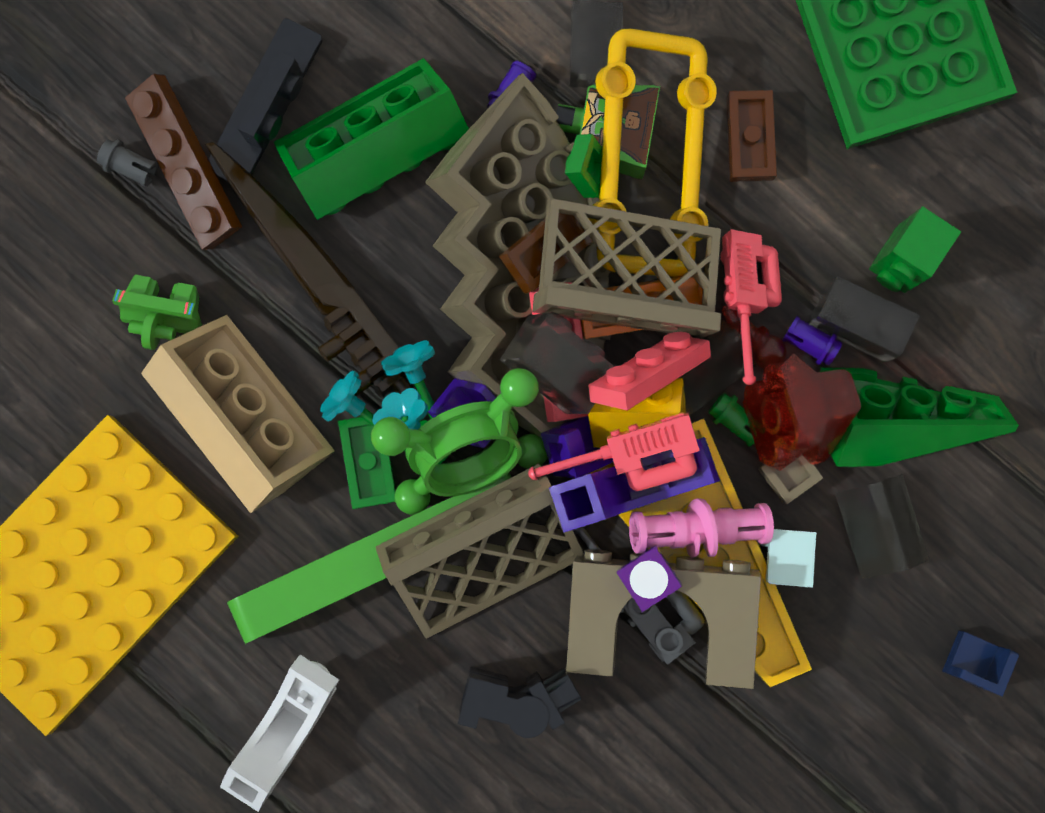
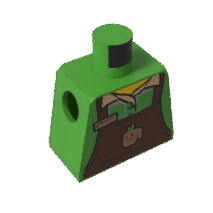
(637, 124)

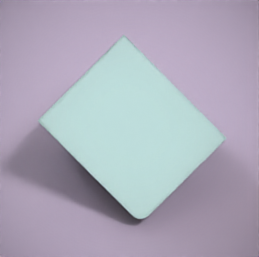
(791, 558)

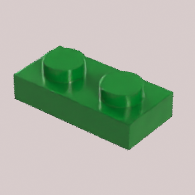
(367, 470)

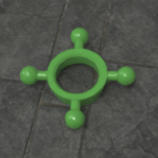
(458, 429)

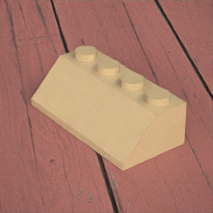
(236, 411)

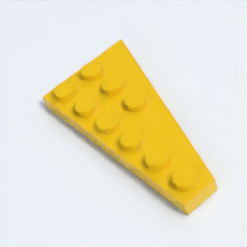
(778, 646)

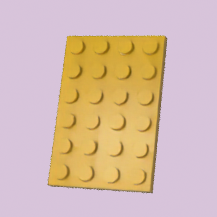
(94, 569)

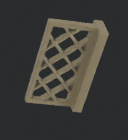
(623, 308)
(468, 528)

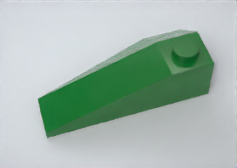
(913, 421)

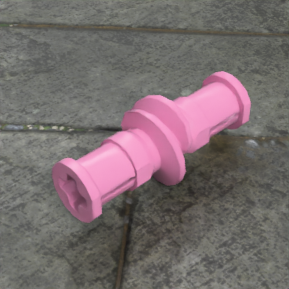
(701, 526)

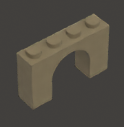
(724, 594)

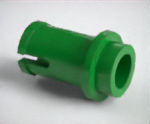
(732, 416)

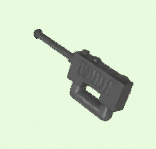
(665, 640)

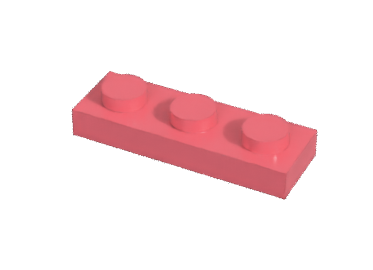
(649, 371)

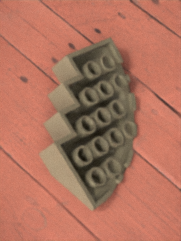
(500, 189)

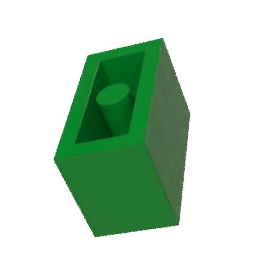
(914, 251)

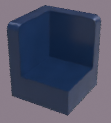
(980, 663)

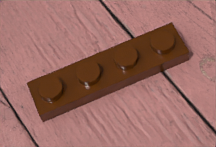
(183, 162)

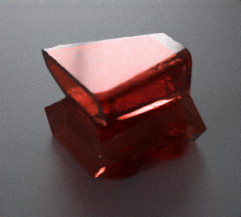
(799, 412)

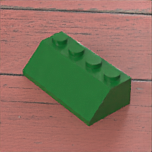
(372, 138)

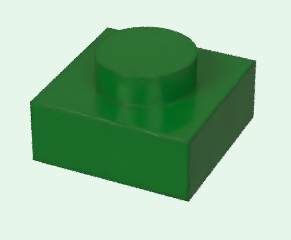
(584, 165)

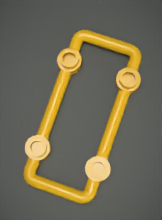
(693, 93)

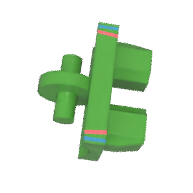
(157, 316)

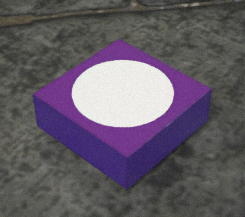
(649, 578)

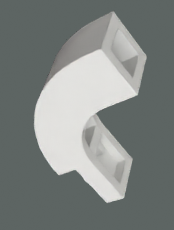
(280, 733)

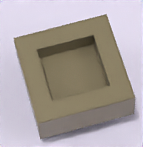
(791, 480)

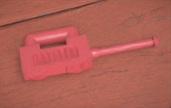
(743, 291)
(639, 442)

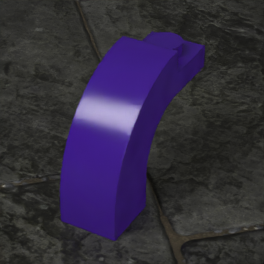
(608, 494)

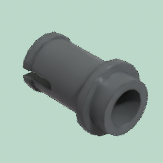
(117, 158)

